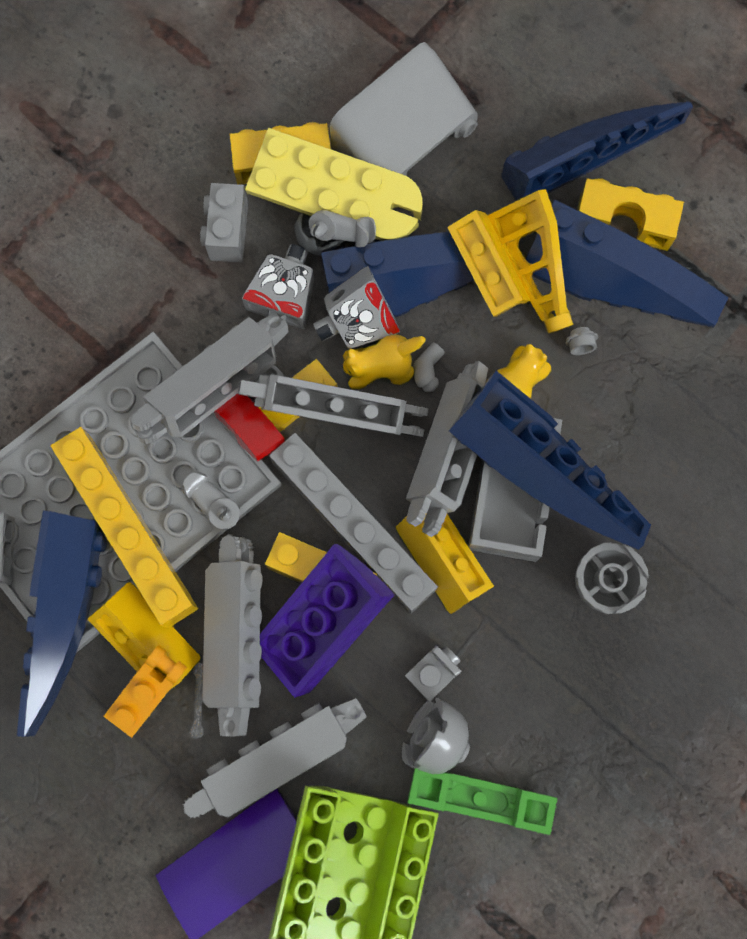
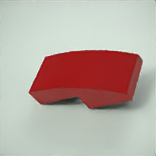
(250, 426)

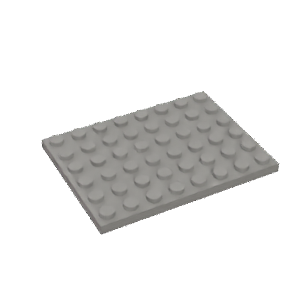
(149, 473)

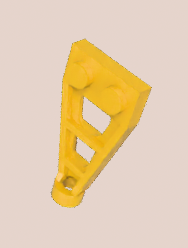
(519, 220)

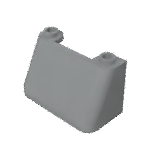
(404, 113)

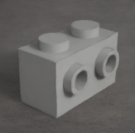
(225, 222)

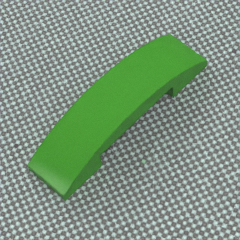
(483, 800)

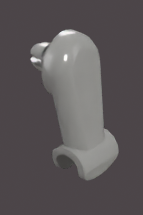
(330, 225)
(214, 504)

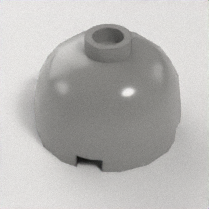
(611, 578)
(437, 738)

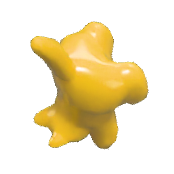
(386, 359)
(526, 368)

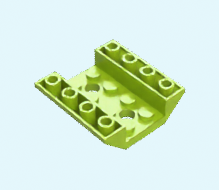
(373, 874)

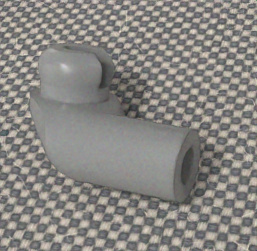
(424, 367)

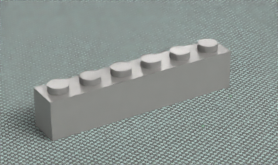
(352, 523)

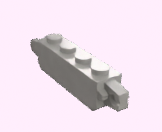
(209, 379)
(332, 404)
(444, 462)
(232, 635)
(277, 761)

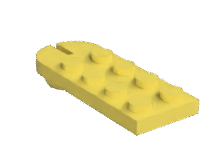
(319, 178)

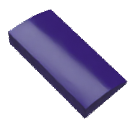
(322, 620)
(230, 865)

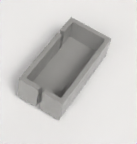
(507, 517)

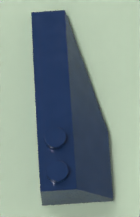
(587, 147)
(405, 268)
(625, 272)
(528, 451)
(64, 588)

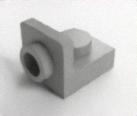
(434, 672)

